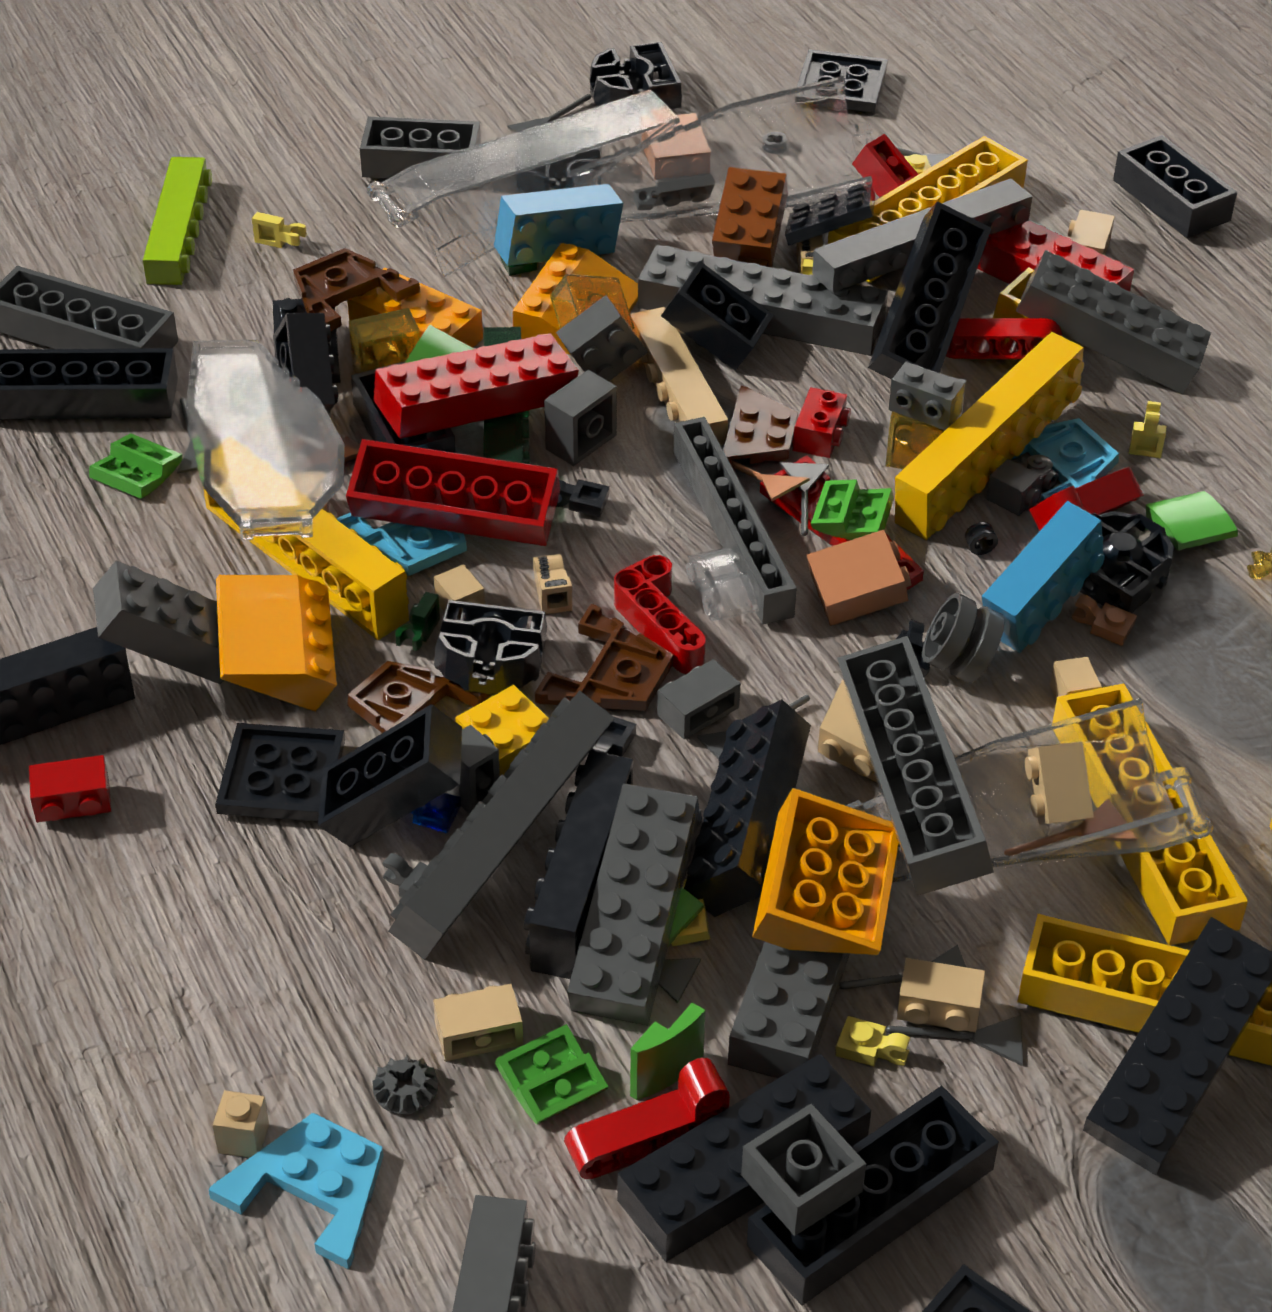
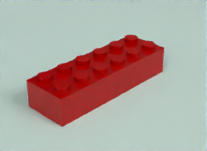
(1022, 246)
(472, 384)
(453, 492)

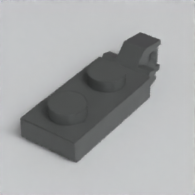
(674, 191)

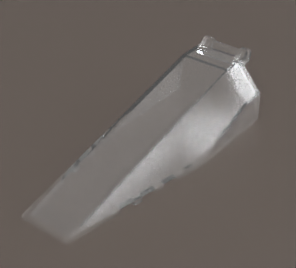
(782, 132)
(461, 192)
(260, 439)
(1118, 769)

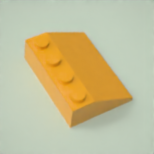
(535, 309)
(276, 637)
(827, 878)

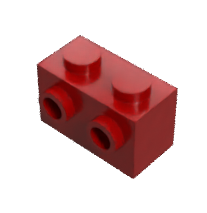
(884, 164)
(821, 422)
(69, 788)

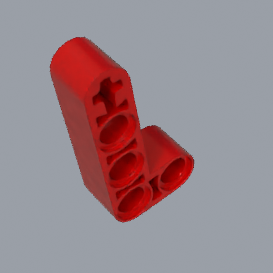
(999, 337)
(1094, 497)
(643, 601)
(641, 1129)

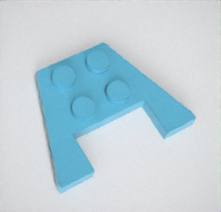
(1076, 453)
(409, 545)
(320, 1166)

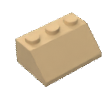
(841, 736)

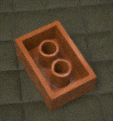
(750, 214)

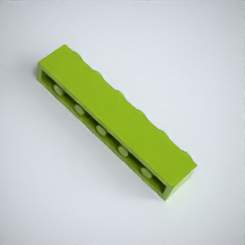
(177, 221)

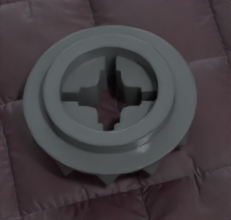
(409, 1098)

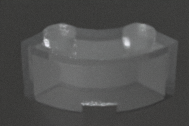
(721, 585)

